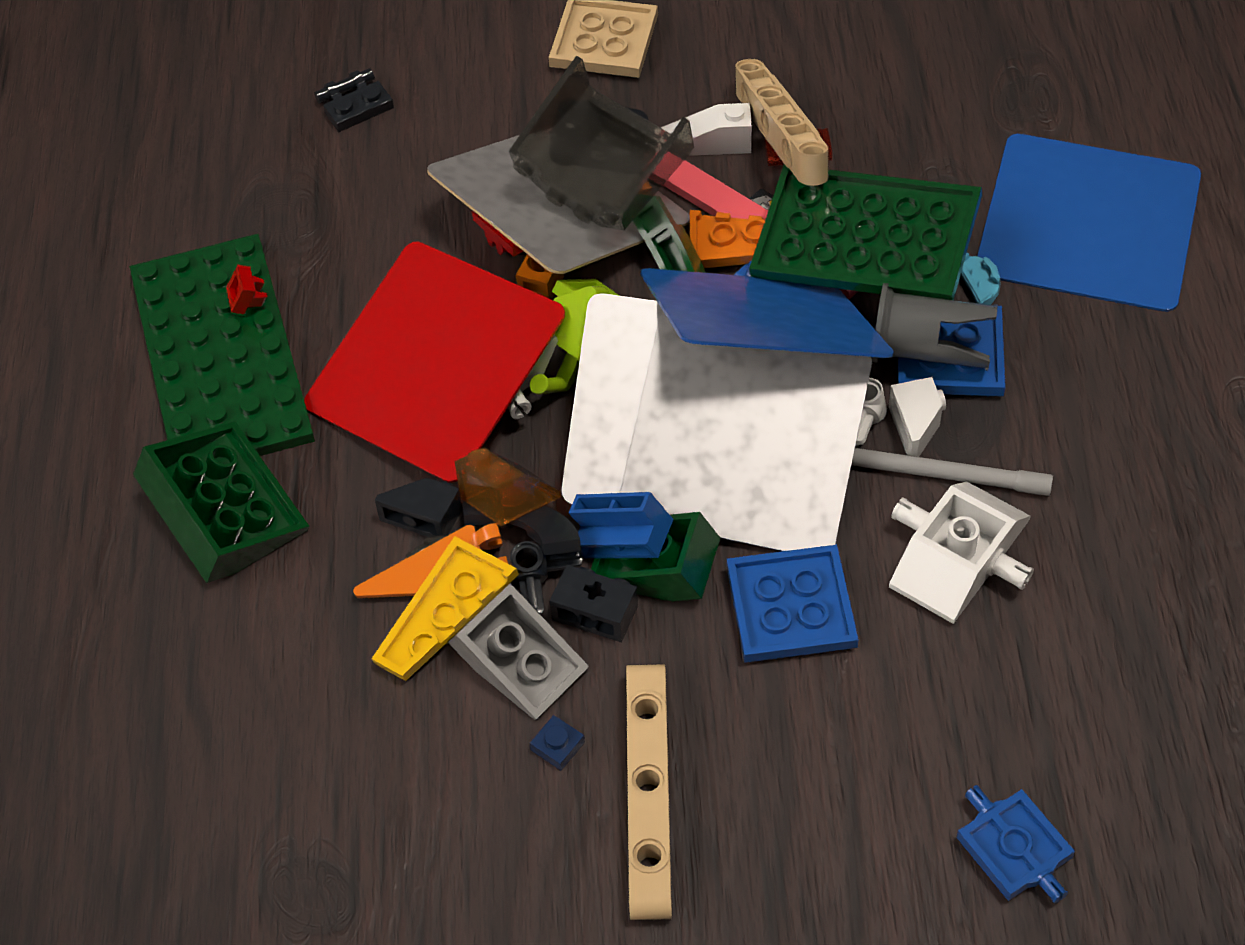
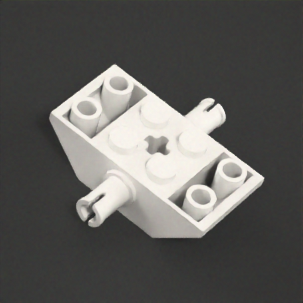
(958, 549)

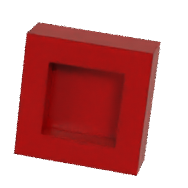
(245, 290)

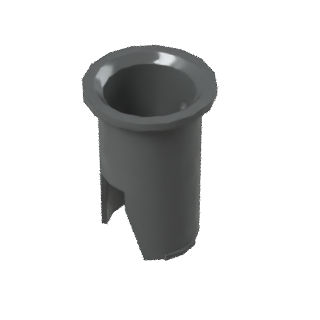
(913, 326)

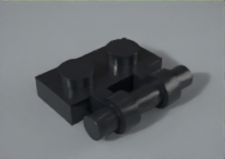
(356, 106)

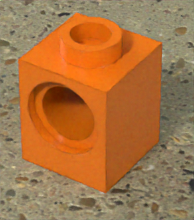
(537, 278)

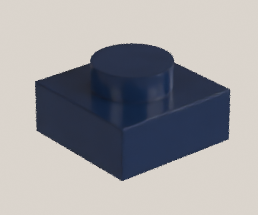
(557, 742)

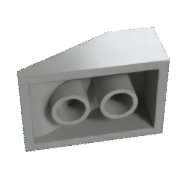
(519, 652)

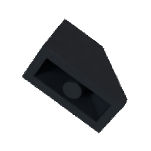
(421, 507)

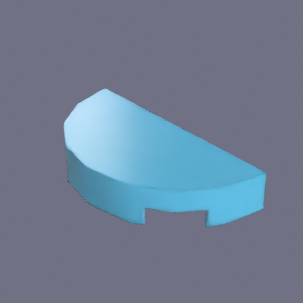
(981, 279)

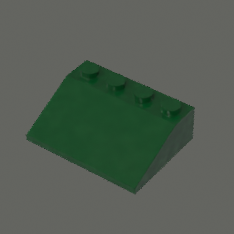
(218, 499)

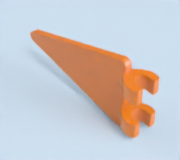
(409, 574)

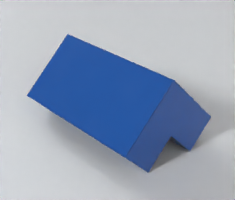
(620, 524)

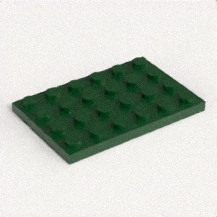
(868, 233)

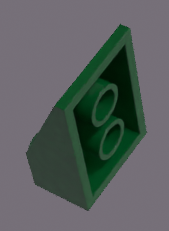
(681, 565)

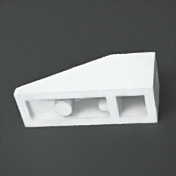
(720, 130)

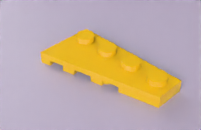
(445, 602)

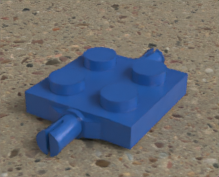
(1015, 844)

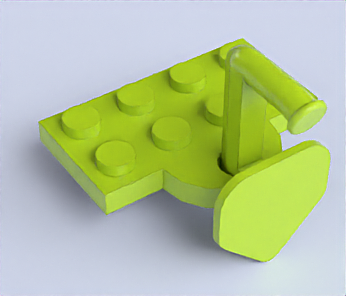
(574, 297)

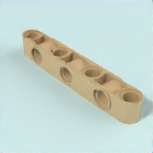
(782, 122)
(648, 809)

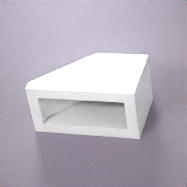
(916, 412)

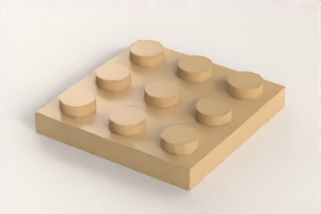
(606, 35)

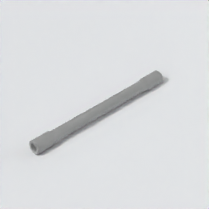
(1018, 480)

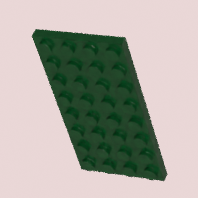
(218, 362)

